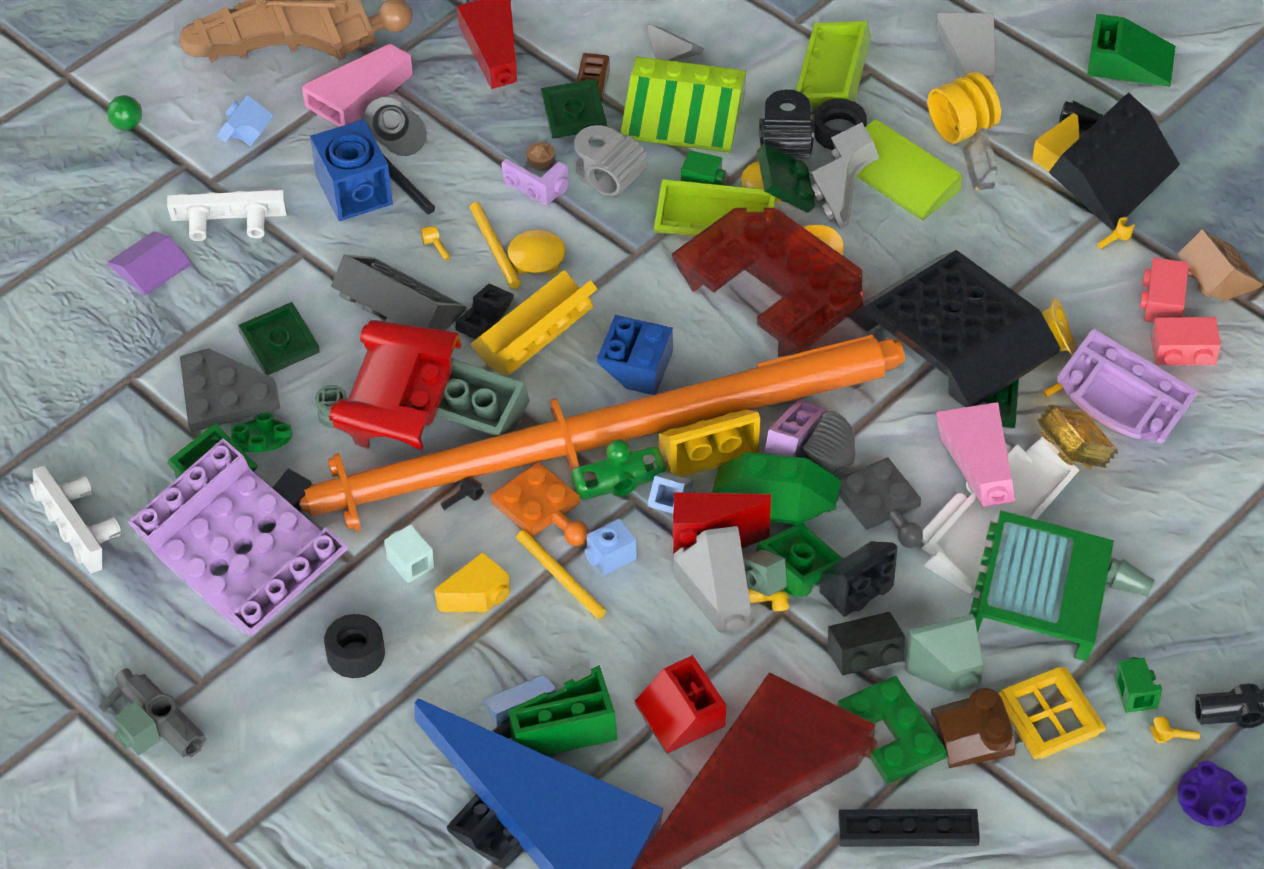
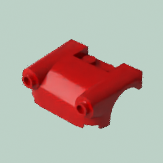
(396, 383)

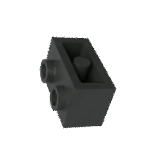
(866, 643)

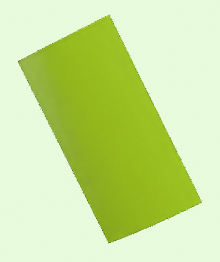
(834, 61)
(908, 173)
(693, 206)

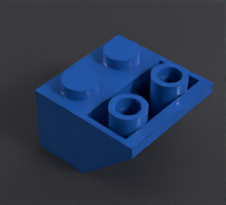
(637, 353)

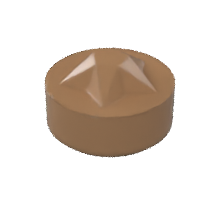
(540, 155)

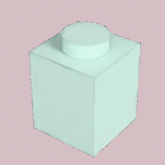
(409, 553)

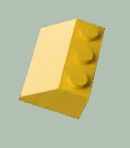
(709, 442)

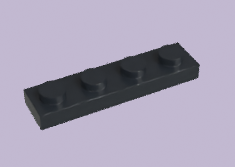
(908, 827)

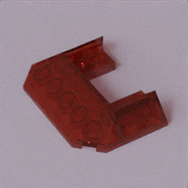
(811, 277)

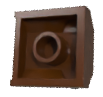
(975, 728)

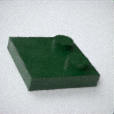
(572, 107)
(786, 178)
(278, 338)

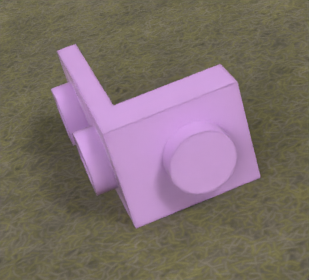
(541, 189)

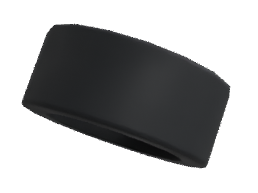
(833, 110)

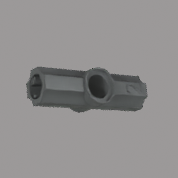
(172, 727)

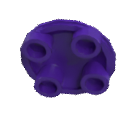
(1211, 795)

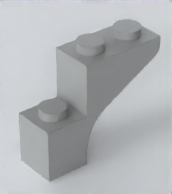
(836, 179)

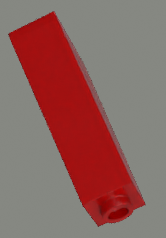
(490, 36)

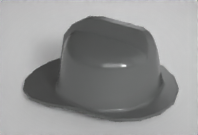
(395, 126)

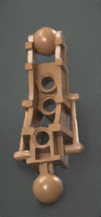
(319, 24)

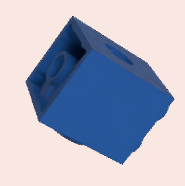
(351, 170)

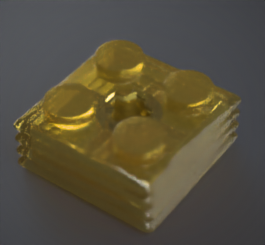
(1076, 437)

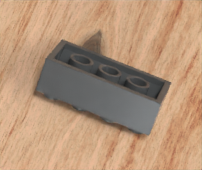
(394, 294)

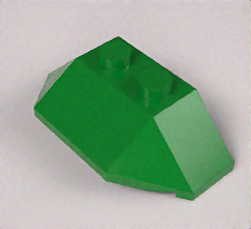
(796, 484)

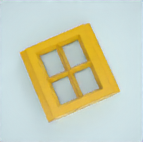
(1075, 700)

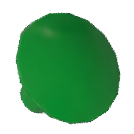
(261, 434)

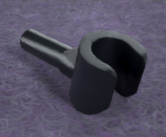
(470, 488)

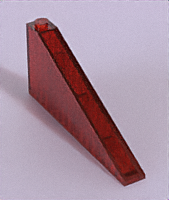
(767, 761)

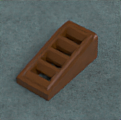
(598, 67)

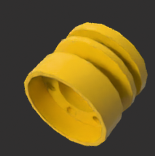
(964, 107)

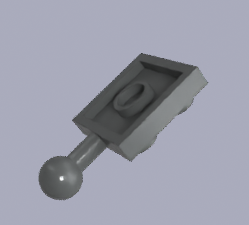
(881, 495)

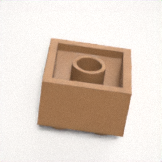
(1218, 267)

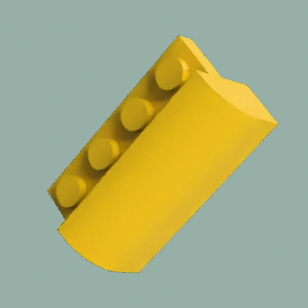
(534, 323)

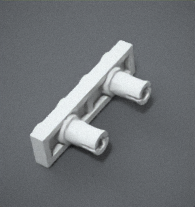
(238, 204)
(72, 529)

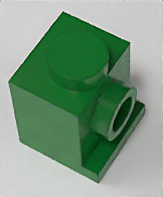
(1137, 685)

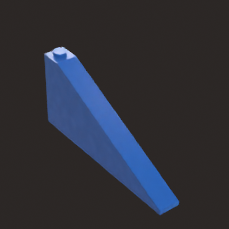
(551, 808)

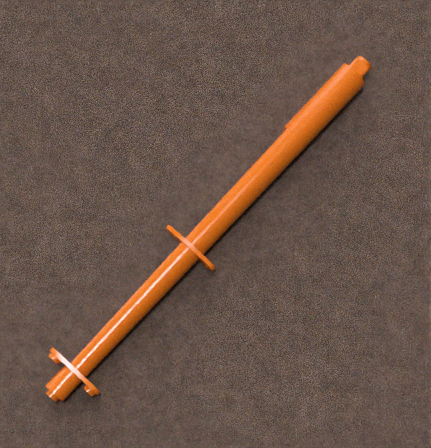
(763, 386)

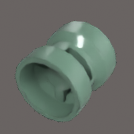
(324, 399)

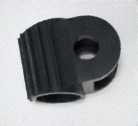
(791, 130)

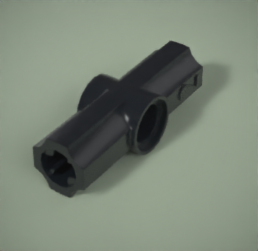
(1240, 705)

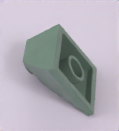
(946, 653)

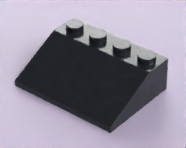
(1117, 162)

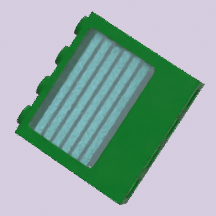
(1043, 579)

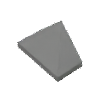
(670, 46)

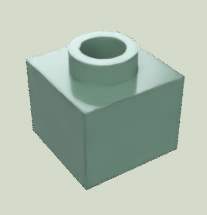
(765, 572)
(135, 729)

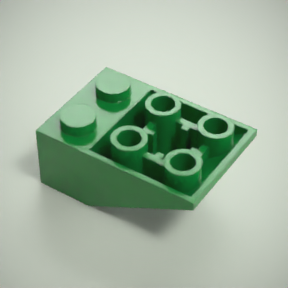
(1129, 52)

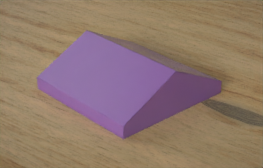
(150, 262)

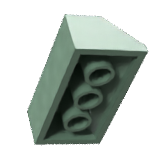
(483, 399)

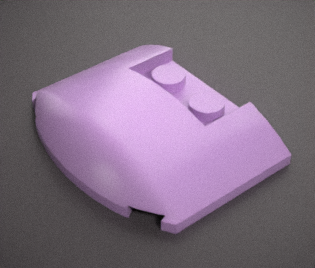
(1124, 389)

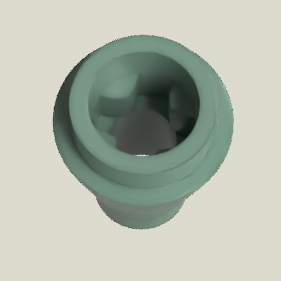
(1128, 578)

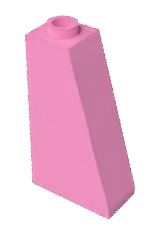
(348, 90)
(979, 449)

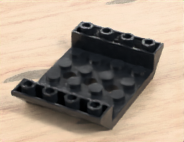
(977, 348)

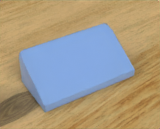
(502, 702)

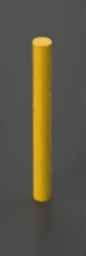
(495, 245)
(561, 574)

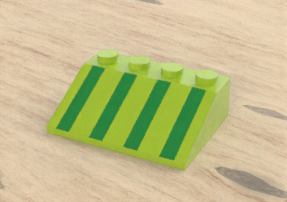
(684, 104)

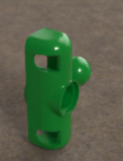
(619, 472)

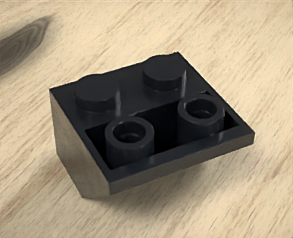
(860, 577)

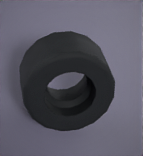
(354, 662)

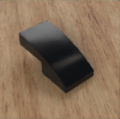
(485, 312)

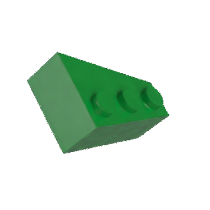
(566, 719)

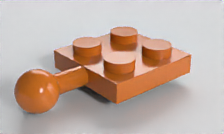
(537, 501)

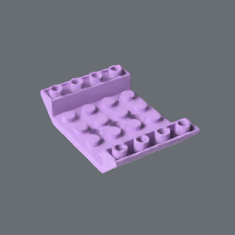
(216, 511)

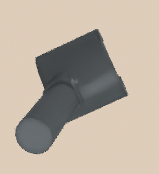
(121, 678)

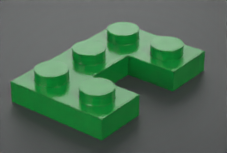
(914, 742)

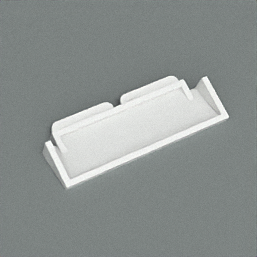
(960, 528)

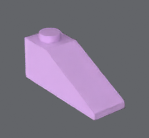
(793, 429)

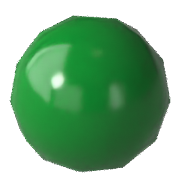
(124, 112)

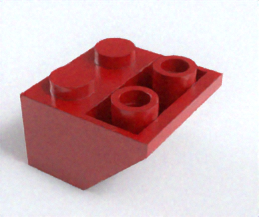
(681, 705)

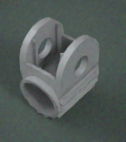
(619, 158)

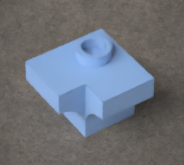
(245, 121)

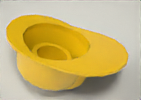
(1059, 325)

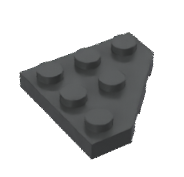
(223, 389)

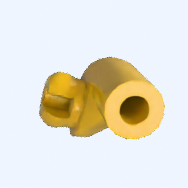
(779, 599)

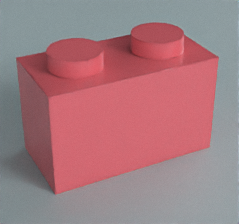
(1165, 290)
(1185, 341)

